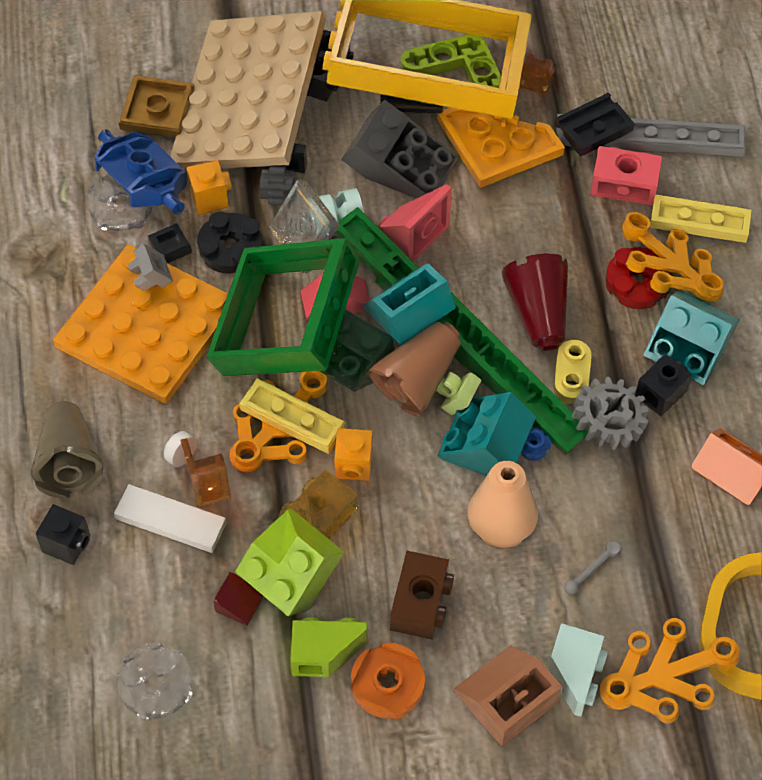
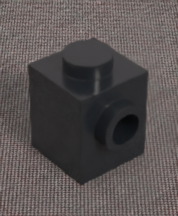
(663, 384)
(63, 534)

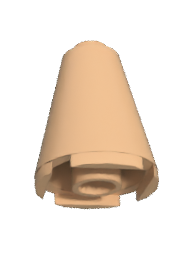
(503, 507)

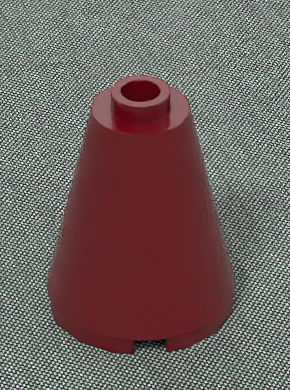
(540, 297)

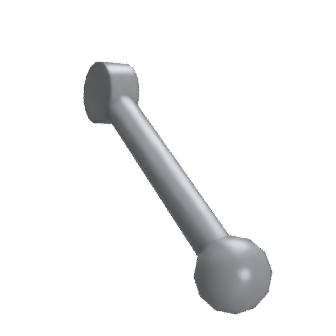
(612, 550)

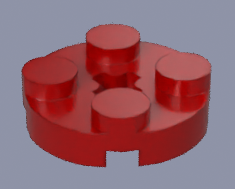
(624, 286)

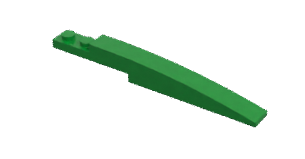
(479, 348)

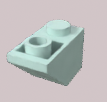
(573, 664)

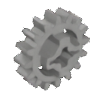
(610, 413)

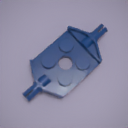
(150, 181)

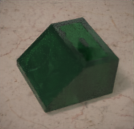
(356, 351)

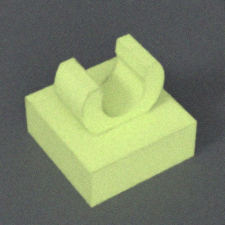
(458, 391)

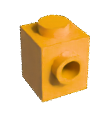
(209, 187)
(353, 454)

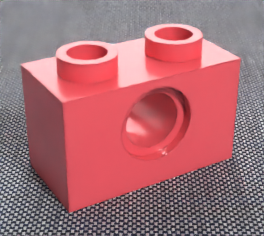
(626, 175)

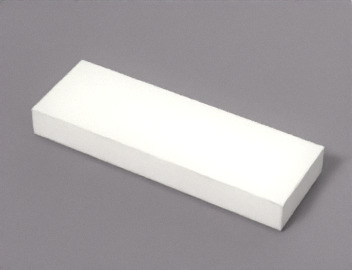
(170, 518)

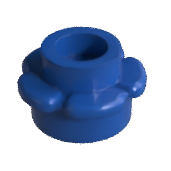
(537, 451)

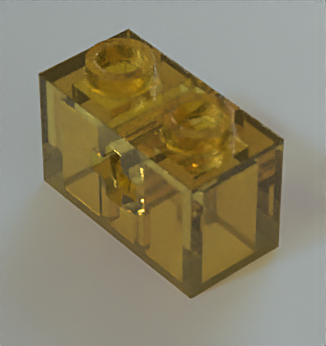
(331, 497)

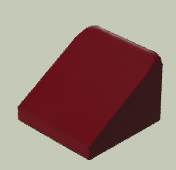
(237, 599)

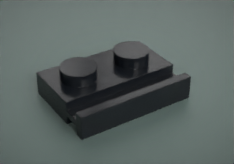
(594, 124)

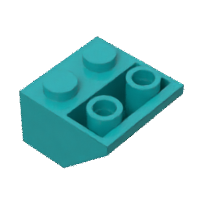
(412, 303)
(692, 334)
(487, 433)

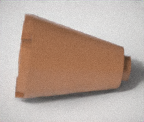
(417, 367)

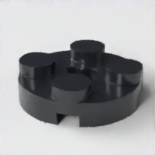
(223, 227)

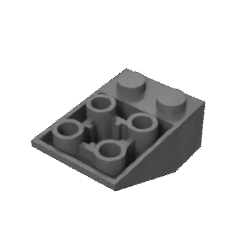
(399, 153)

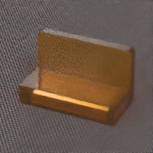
(206, 477)

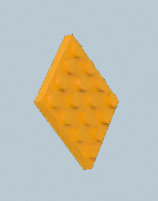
(146, 335)

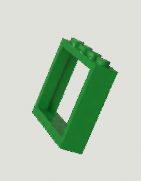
(340, 268)

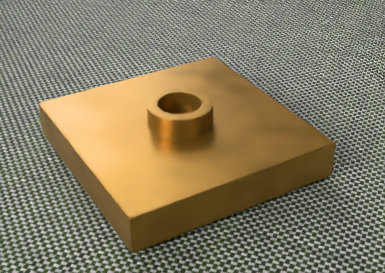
(155, 106)

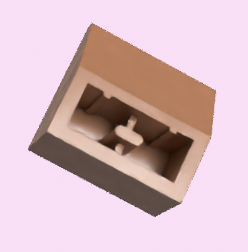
(510, 693)

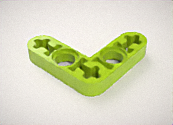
(467, 59)

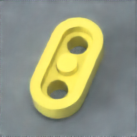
(571, 369)

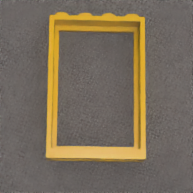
(441, 14)

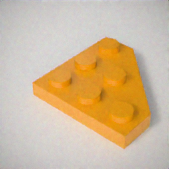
(498, 145)

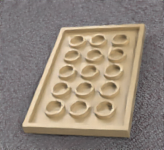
(249, 91)

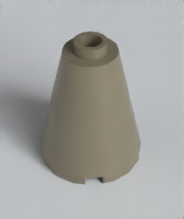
(66, 453)

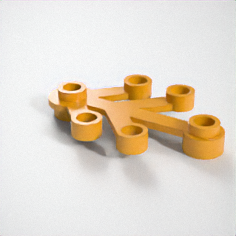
(704, 283)
(258, 445)
(663, 673)

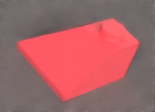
(419, 222)

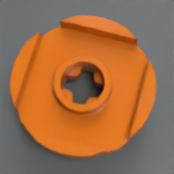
(397, 699)

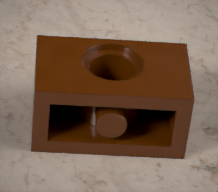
(421, 574)

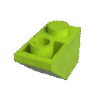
(324, 646)

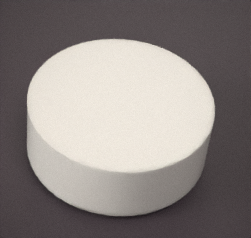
(173, 449)

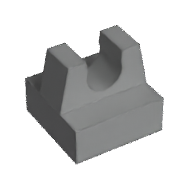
(152, 266)

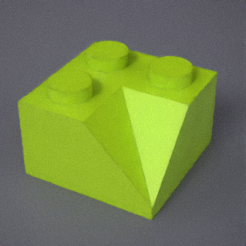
(290, 563)

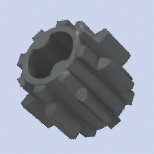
(276, 184)

